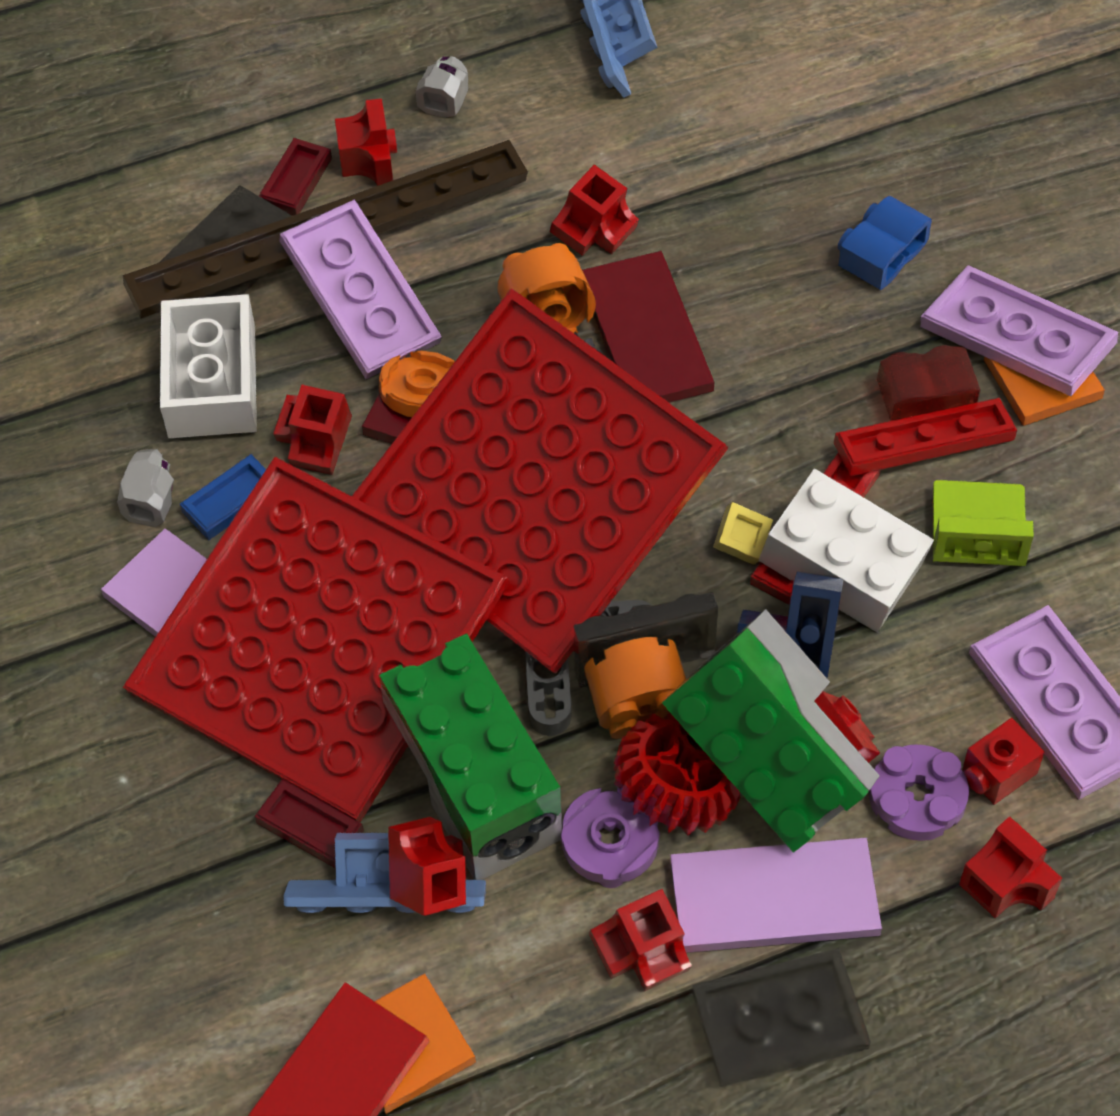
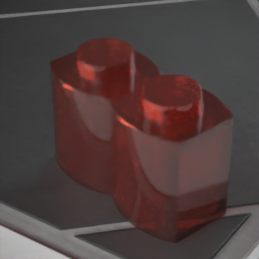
(927, 381)

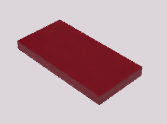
(648, 326)

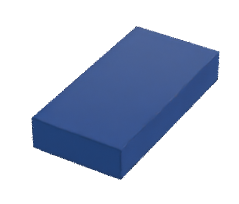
(219, 501)

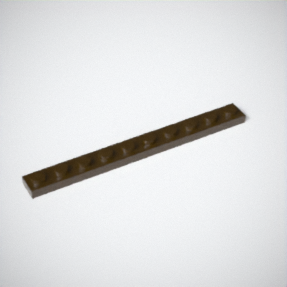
(384, 206)

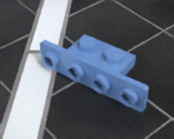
(619, 37)
(362, 880)

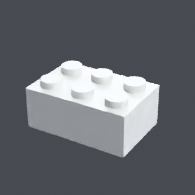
(208, 366)
(847, 538)

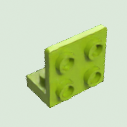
(980, 523)

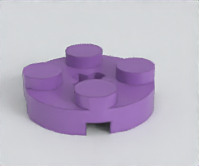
(925, 766)
(610, 862)

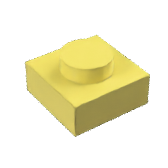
(742, 533)

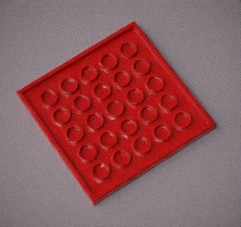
(543, 471)
(296, 624)

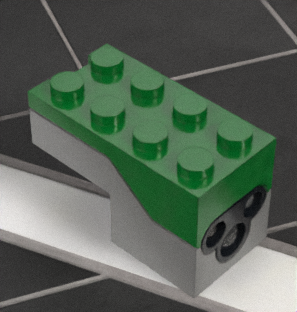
(768, 736)
(476, 756)

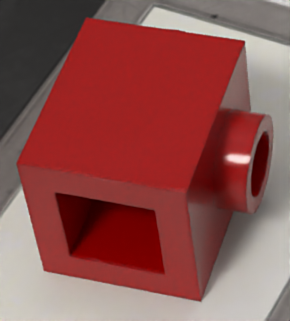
(1002, 761)

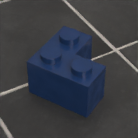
(810, 617)

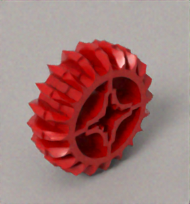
(672, 781)

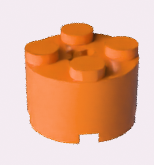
(552, 282)
(633, 682)

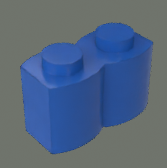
(883, 241)

